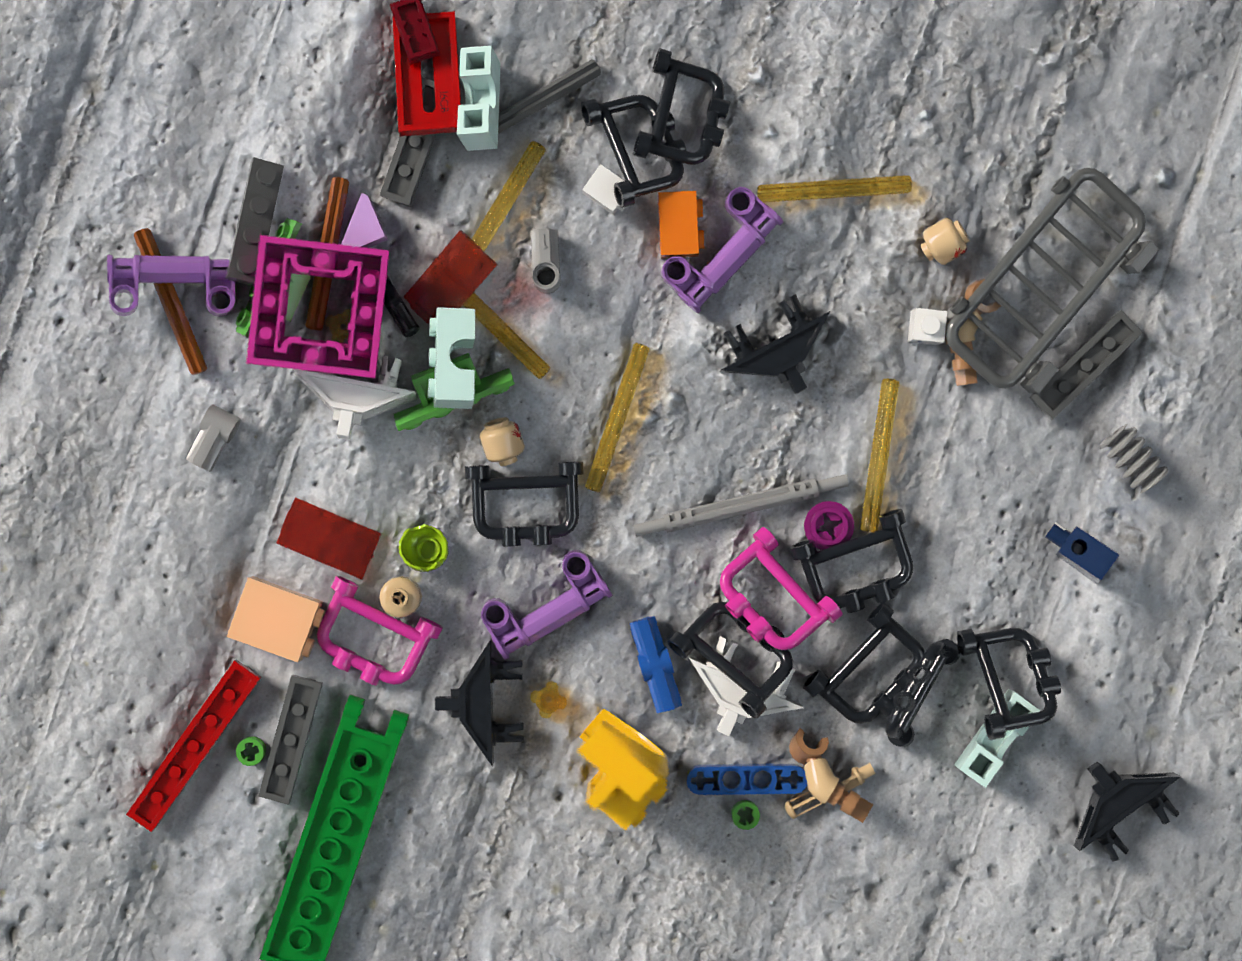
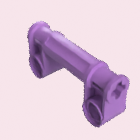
(730, 256)
(126, 273)
(552, 614)

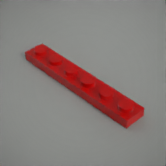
(193, 745)

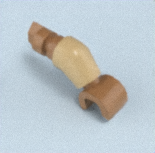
(964, 372)
(823, 782)

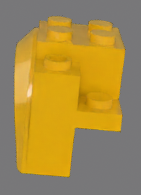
(629, 769)

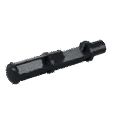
(393, 300)

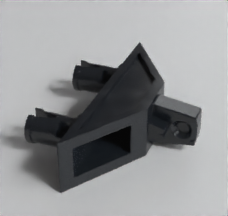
(783, 356)
(475, 703)
(1117, 798)

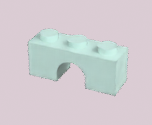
(480, 115)
(451, 385)
(984, 756)

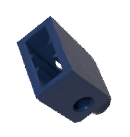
(1095, 559)

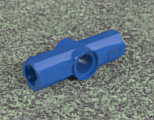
(655, 664)

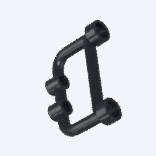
(716, 109)
(628, 190)
(540, 534)
(881, 589)
(1037, 659)
(820, 684)
(755, 696)
(899, 723)

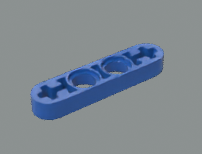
(747, 774)

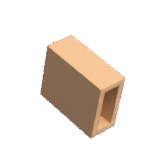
(276, 619)

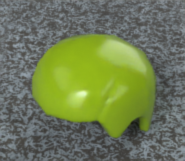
(423, 548)

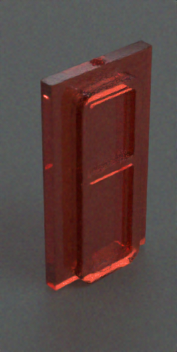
(450, 277)
(328, 538)

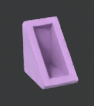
(365, 226)

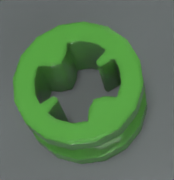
(258, 756)
(754, 812)

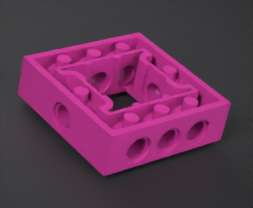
(284, 256)

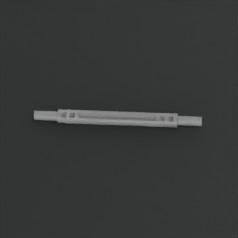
(741, 505)

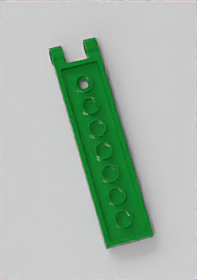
(333, 838)

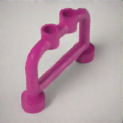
(759, 627)
(372, 671)

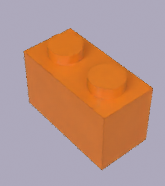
(679, 224)

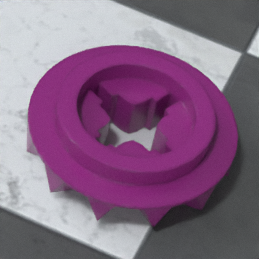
(834, 511)

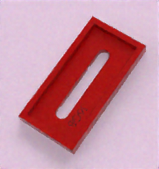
(409, 90)

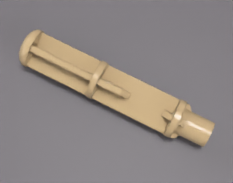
(857, 778)

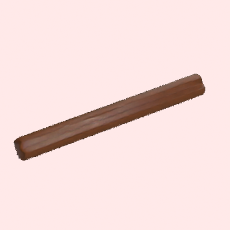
(331, 235)
(173, 308)

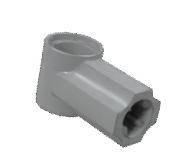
(545, 257)
(216, 430)

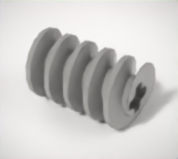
(1134, 458)

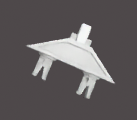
(356, 399)
(729, 693)

